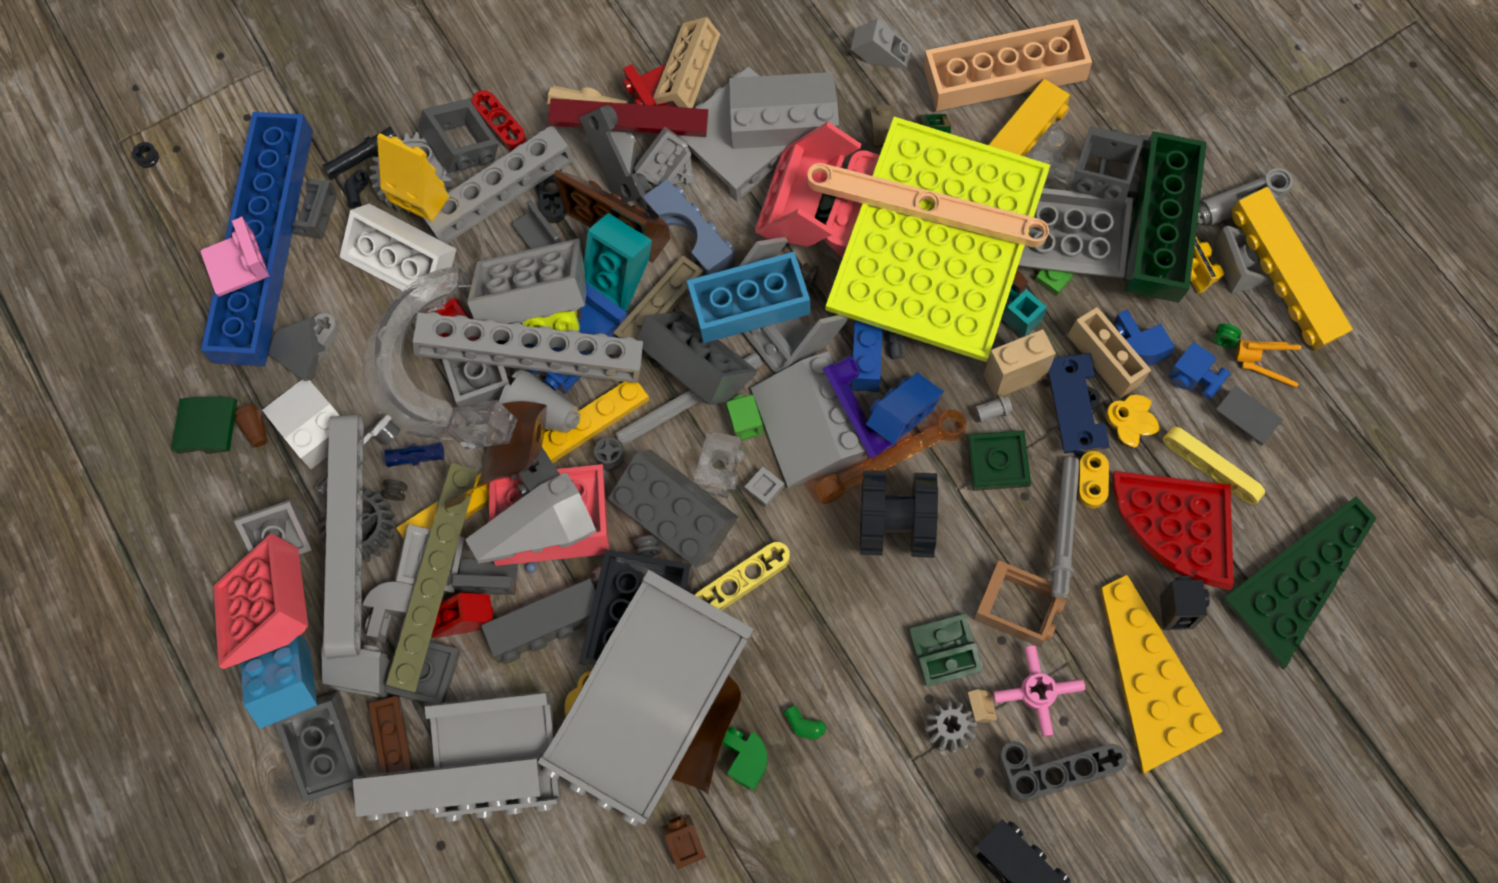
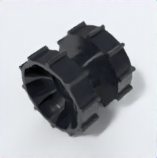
(899, 514)

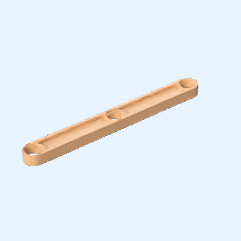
(947, 209)

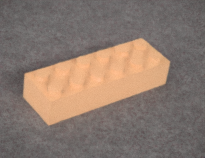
(1006, 64)

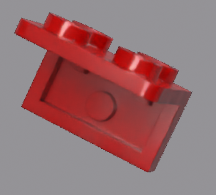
(644, 86)

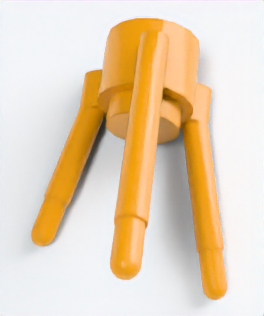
(1251, 351)

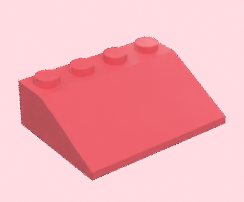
(591, 486)
(260, 603)

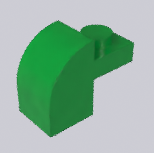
(751, 761)

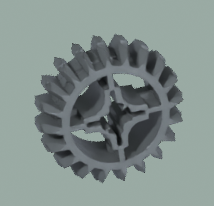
(380, 521)

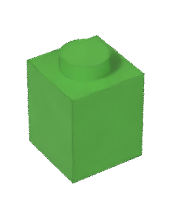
(744, 417)

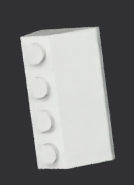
(392, 247)

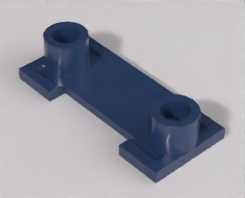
(1074, 405)

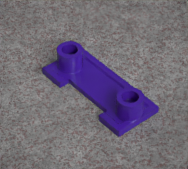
(840, 376)

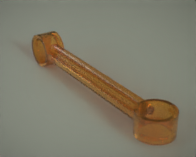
(835, 485)

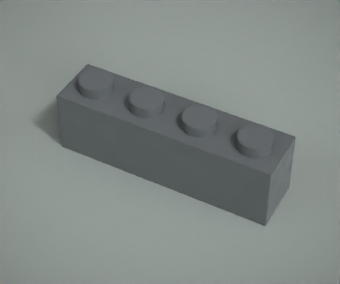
(540, 622)

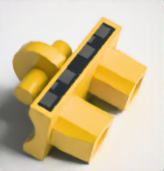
(1204, 273)

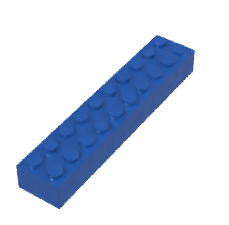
(268, 200)

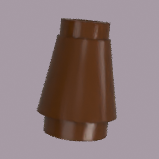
(252, 425)

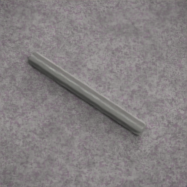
(668, 410)

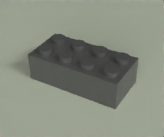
(673, 507)

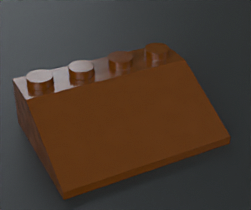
(589, 203)

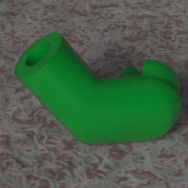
(802, 727)

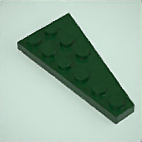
(1292, 588)

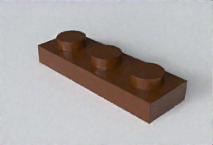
(390, 735)

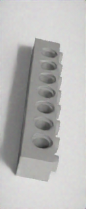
(515, 355)

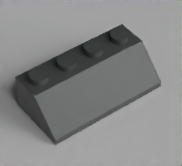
(705, 368)

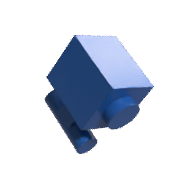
(1195, 368)

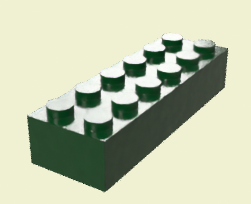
(1166, 217)

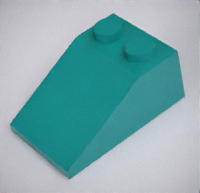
(615, 259)

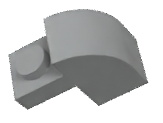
(384, 602)

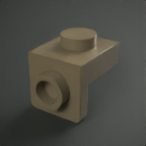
(881, 120)

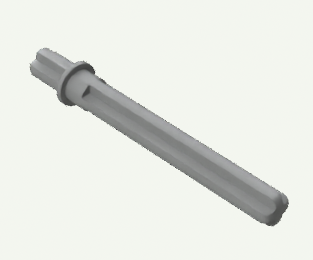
(1062, 563)

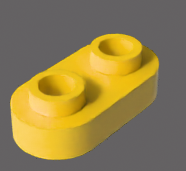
(1093, 478)

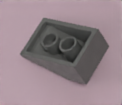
(320, 748)

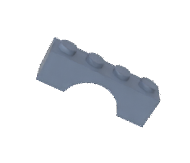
(670, 205)

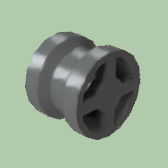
(607, 447)

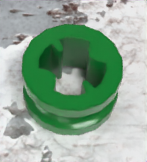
(1227, 335)

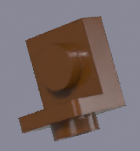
(683, 841)

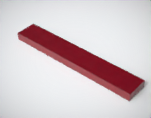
(632, 117)

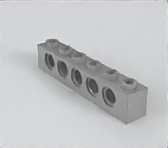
(501, 183)

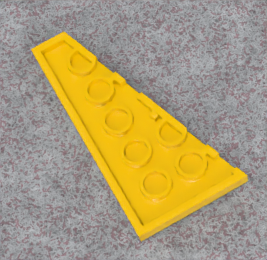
(1157, 690)

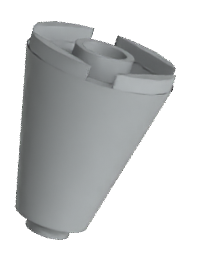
(560, 414)

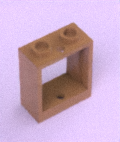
(1028, 581)

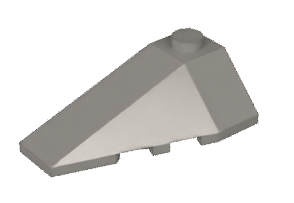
(541, 519)

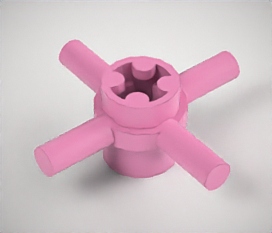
(1032, 700)

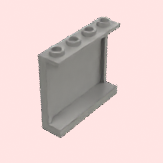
(737, 168)
(490, 732)

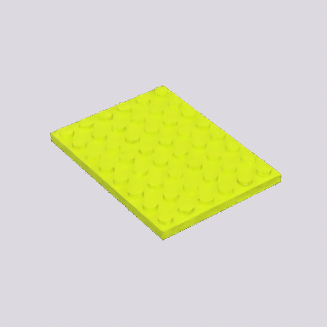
(927, 275)

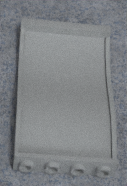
(646, 698)

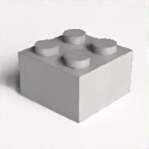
(475, 381)

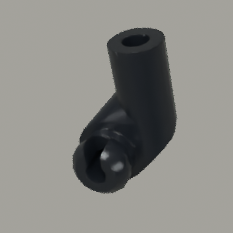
(354, 187)

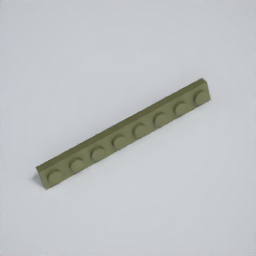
(430, 581)

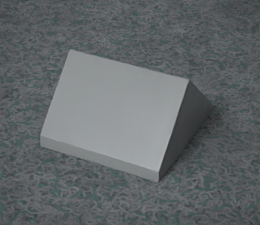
(1239, 262)
(281, 520)

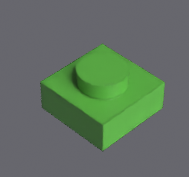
(1054, 280)

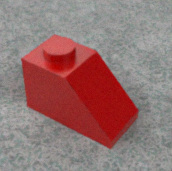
(462, 614)

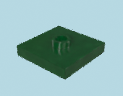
(998, 460)

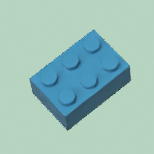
(279, 683)

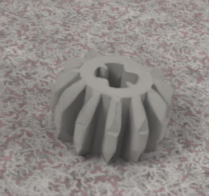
(940, 729)

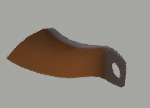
(519, 453)
(701, 757)

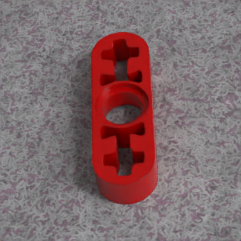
(498, 109)

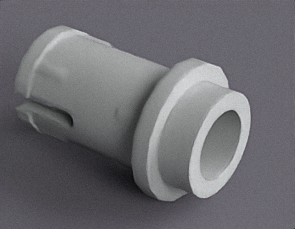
(994, 408)

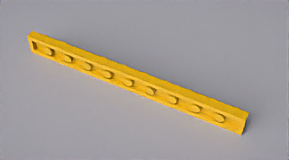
(593, 420)

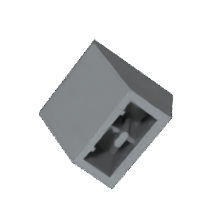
(357, 674)

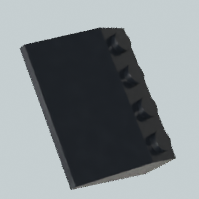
(617, 585)

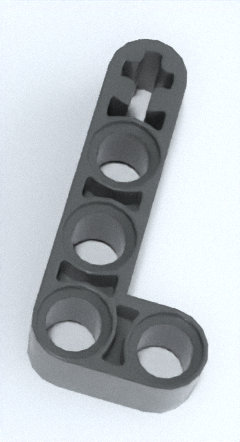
(1063, 767)

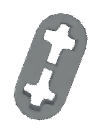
(326, 335)

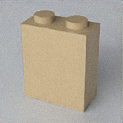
(1019, 363)

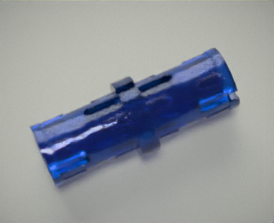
(414, 454)

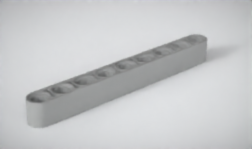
(344, 537)

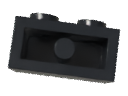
(1184, 603)

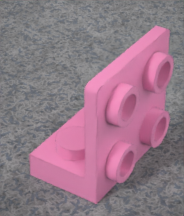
(235, 260)

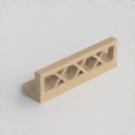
(692, 63)

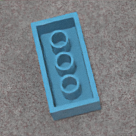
(749, 297)

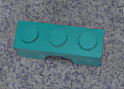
(1023, 312)

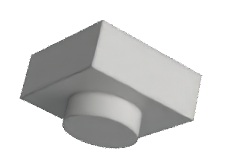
(764, 486)

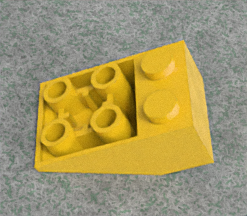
(409, 178)

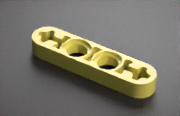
(1213, 465)
(738, 575)

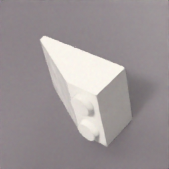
(303, 421)

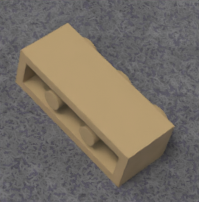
(1109, 352)

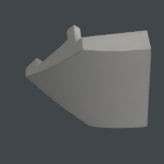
(666, 159)

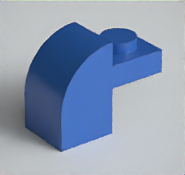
(1151, 345)

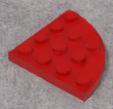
(1180, 523)

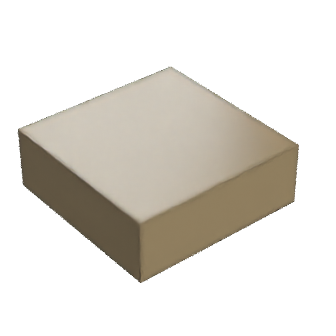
(982, 706)

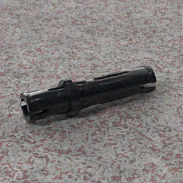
(356, 155)

